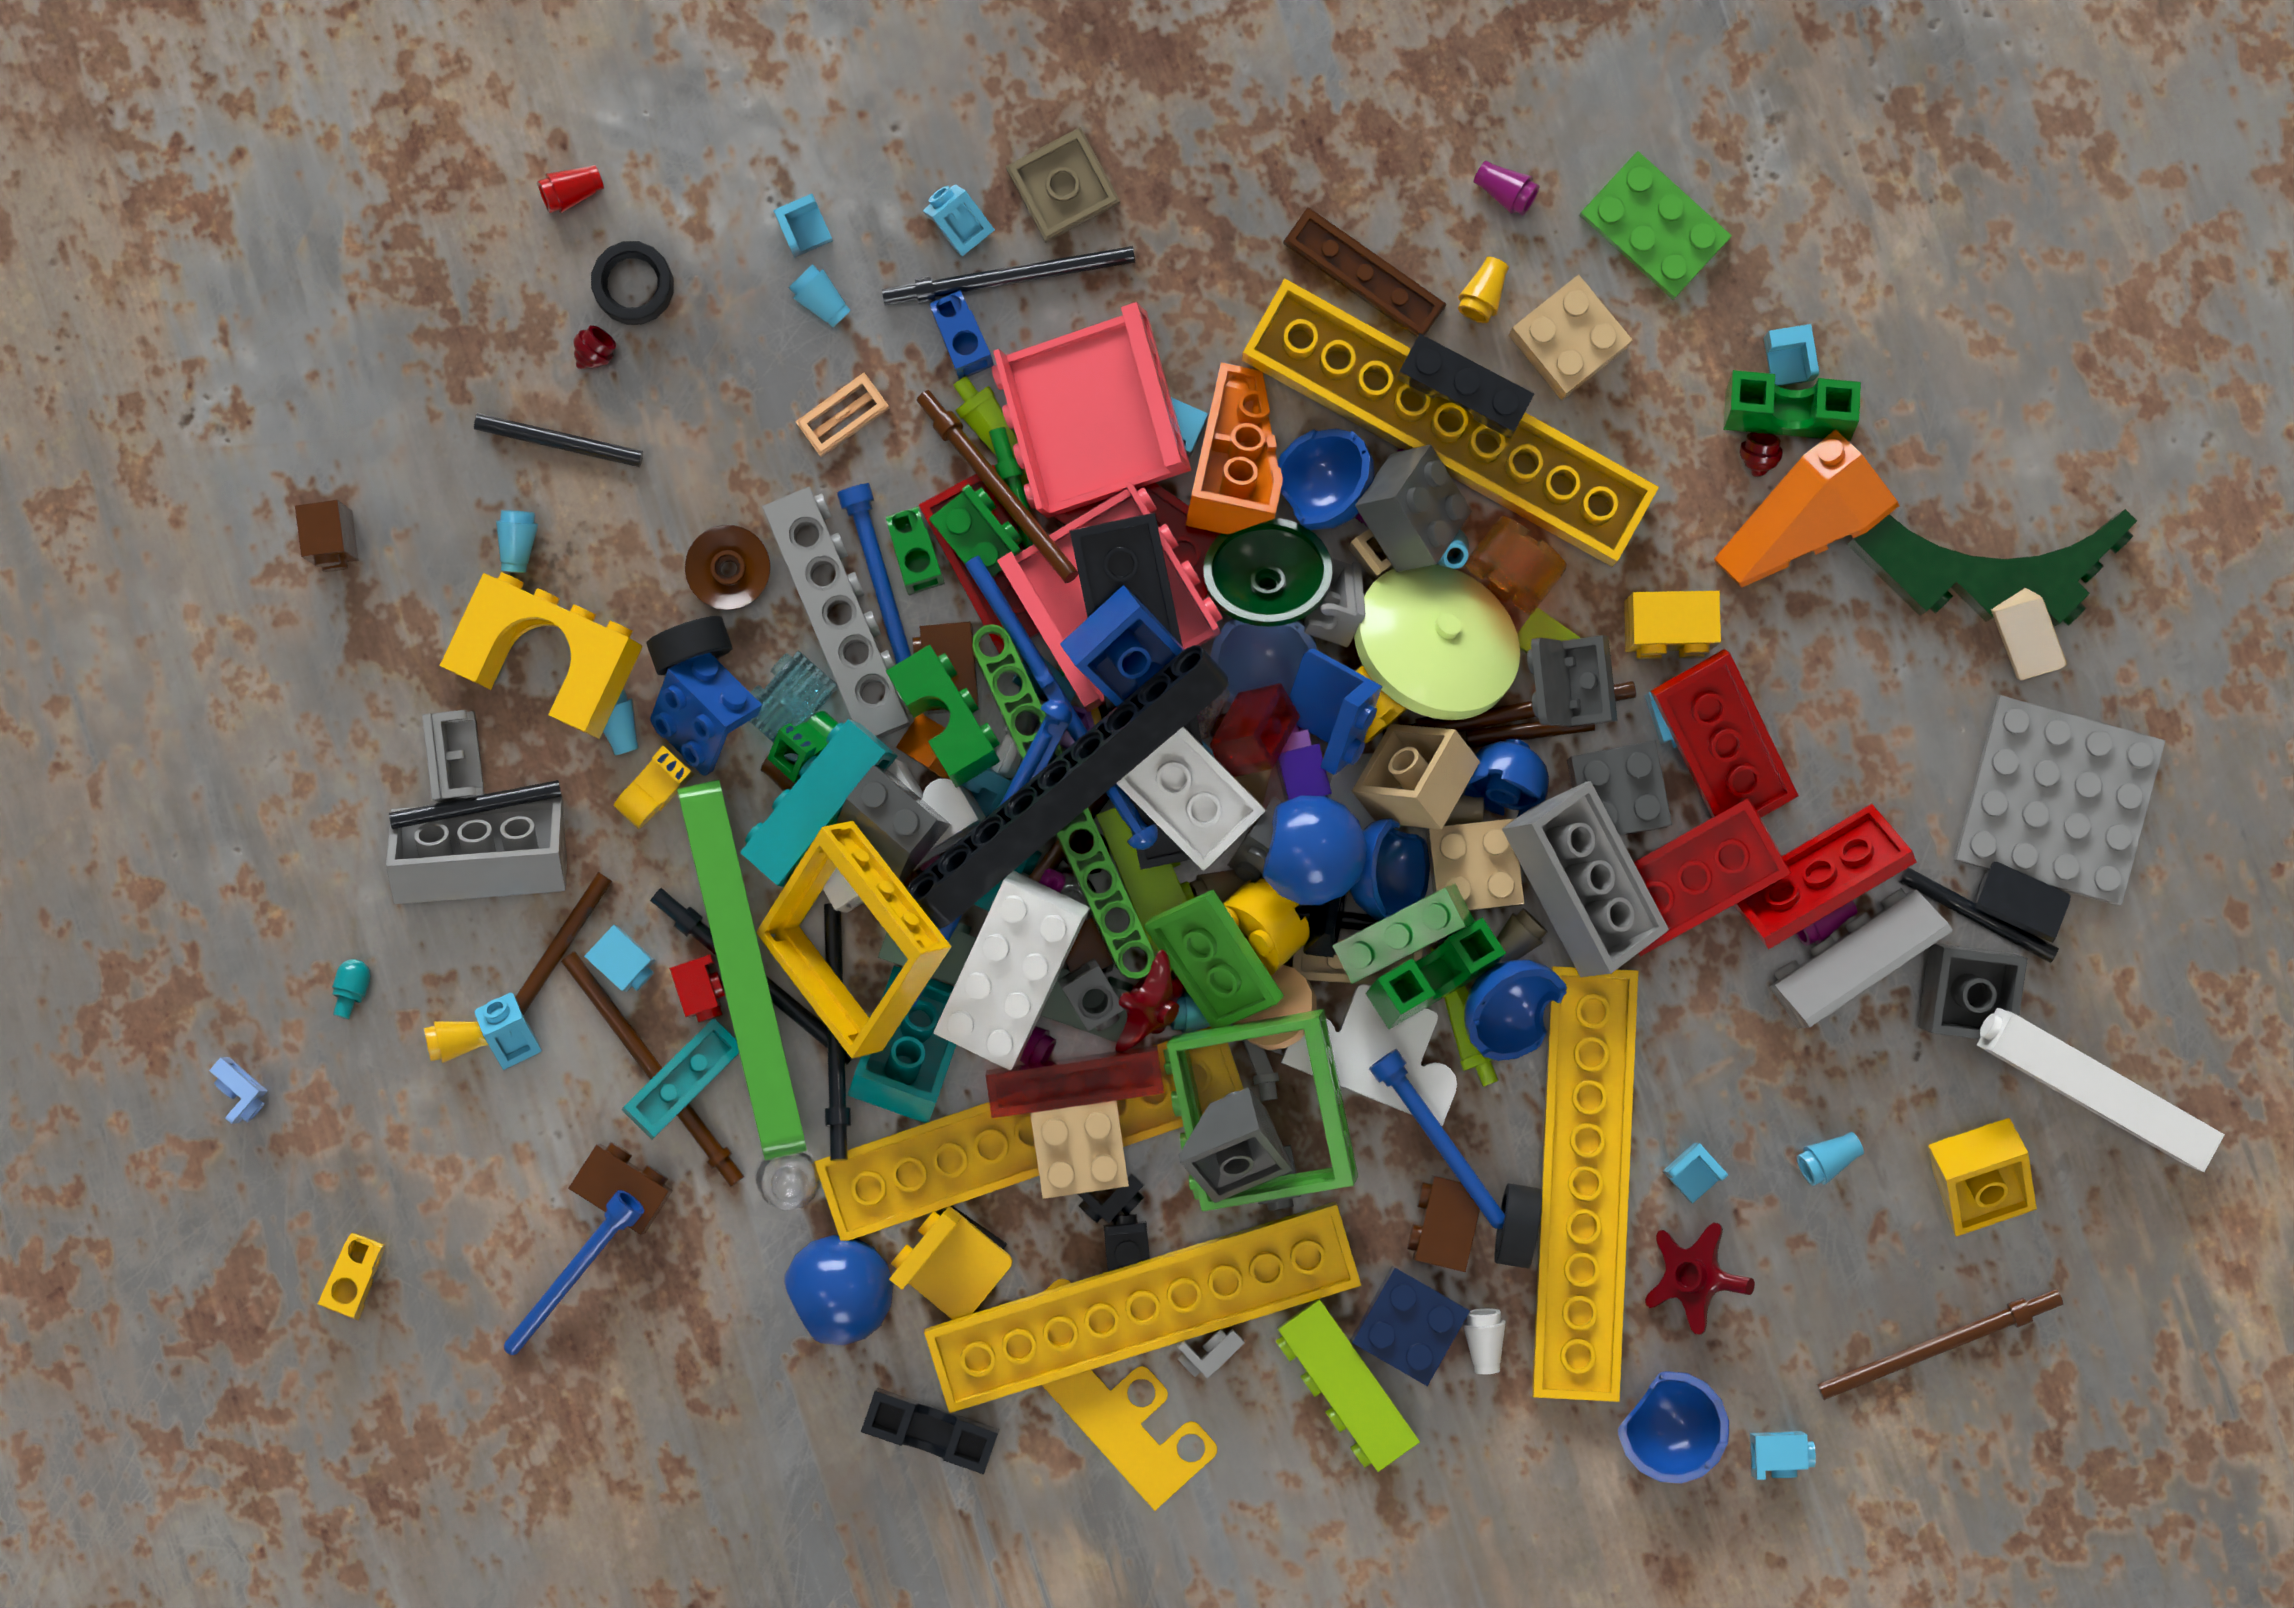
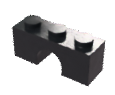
(1478, 390)
(930, 1430)

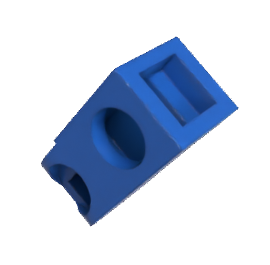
(961, 335)

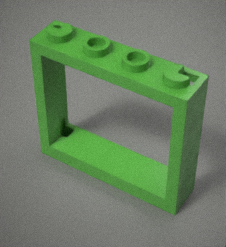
(1187, 1104)

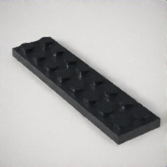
(1132, 556)

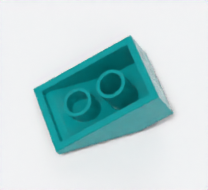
(914, 1061)

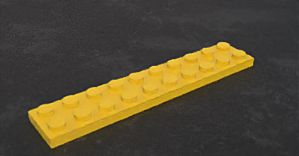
(980, 1154)
(1585, 1187)
(1142, 1307)

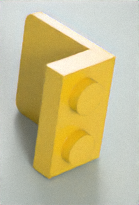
(951, 1264)

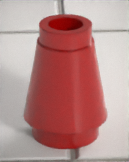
(569, 187)

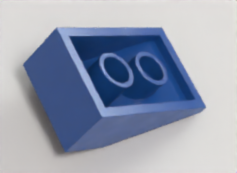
(1120, 646)

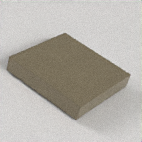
(1062, 184)

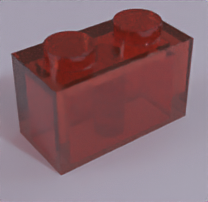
(1255, 730)

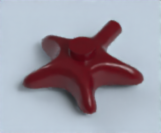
(1150, 1004)
(1695, 1276)

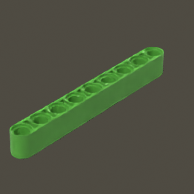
(1080, 864)
(742, 970)

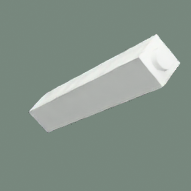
(2099, 1089)

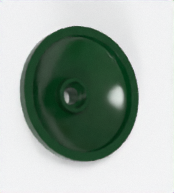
(1272, 556)

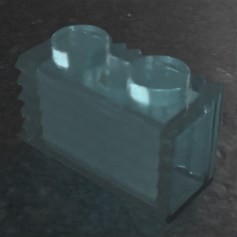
(792, 694)

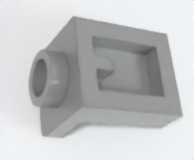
(1218, 1348)

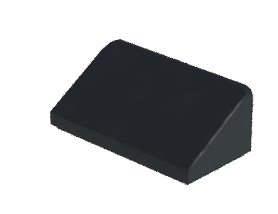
(2022, 901)
(1325, 927)

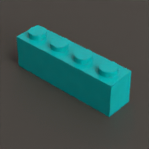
(814, 800)

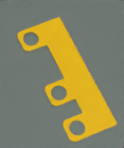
(1117, 1430)

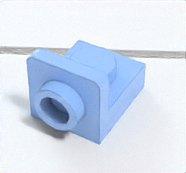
(237, 1082)

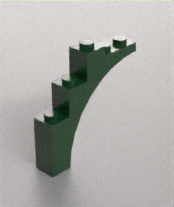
(1925, 571)

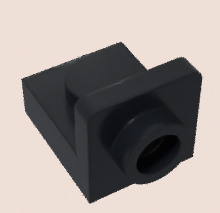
(1125, 1241)

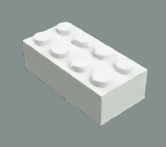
(1011, 970)

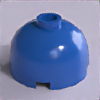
(1509, 777)

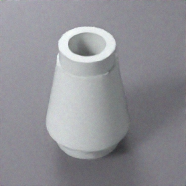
(1485, 1339)

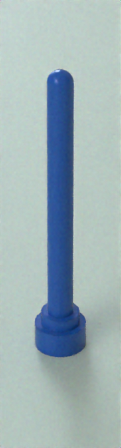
(858, 504)
(1392, 1072)
(621, 1212)

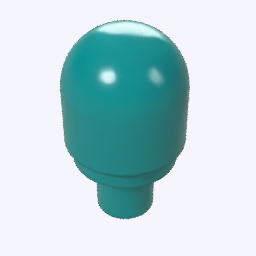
(350, 986)

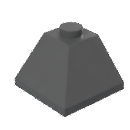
(1234, 1147)

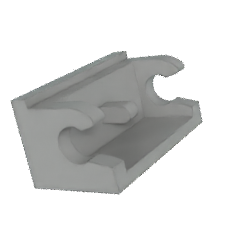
(1342, 608)
(453, 755)

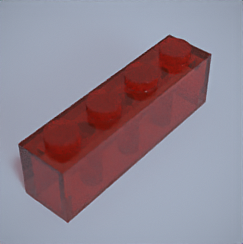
(1074, 1081)

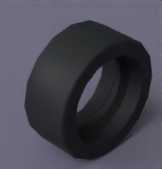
(632, 250)
(689, 641)
(1519, 1235)

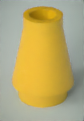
(1483, 292)
(452, 1039)

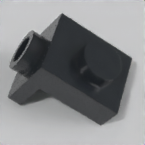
(1123, 1200)

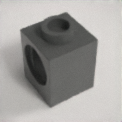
(1080, 981)

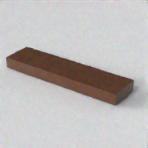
(1364, 273)

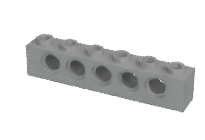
(786, 519)

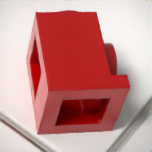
(699, 988)

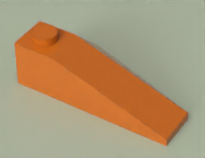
(1238, 462)
(1816, 503)

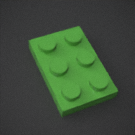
(1655, 225)
(1214, 960)

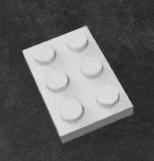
(1192, 797)

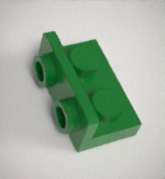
(974, 530)

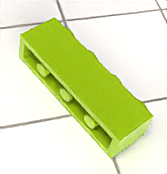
(1149, 889)
(1347, 1385)

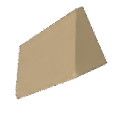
(2028, 635)

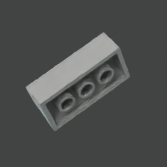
(480, 854)
(1585, 880)
(1859, 958)

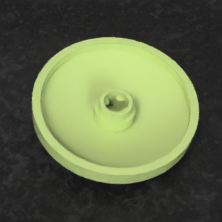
(1437, 642)

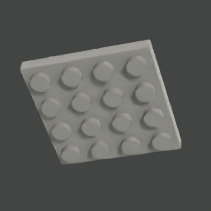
(2060, 799)

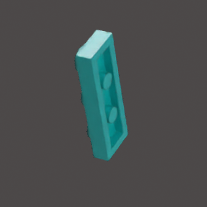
(682, 1079)

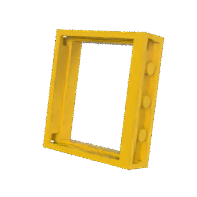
(891, 904)

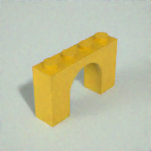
(504, 612)

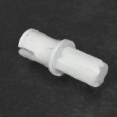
(1007, 752)

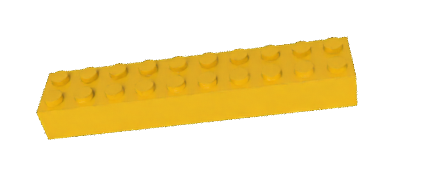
(1531, 474)

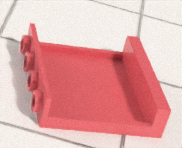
(1091, 413)
(1060, 606)

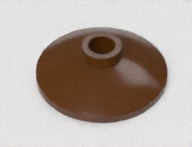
(725, 545)

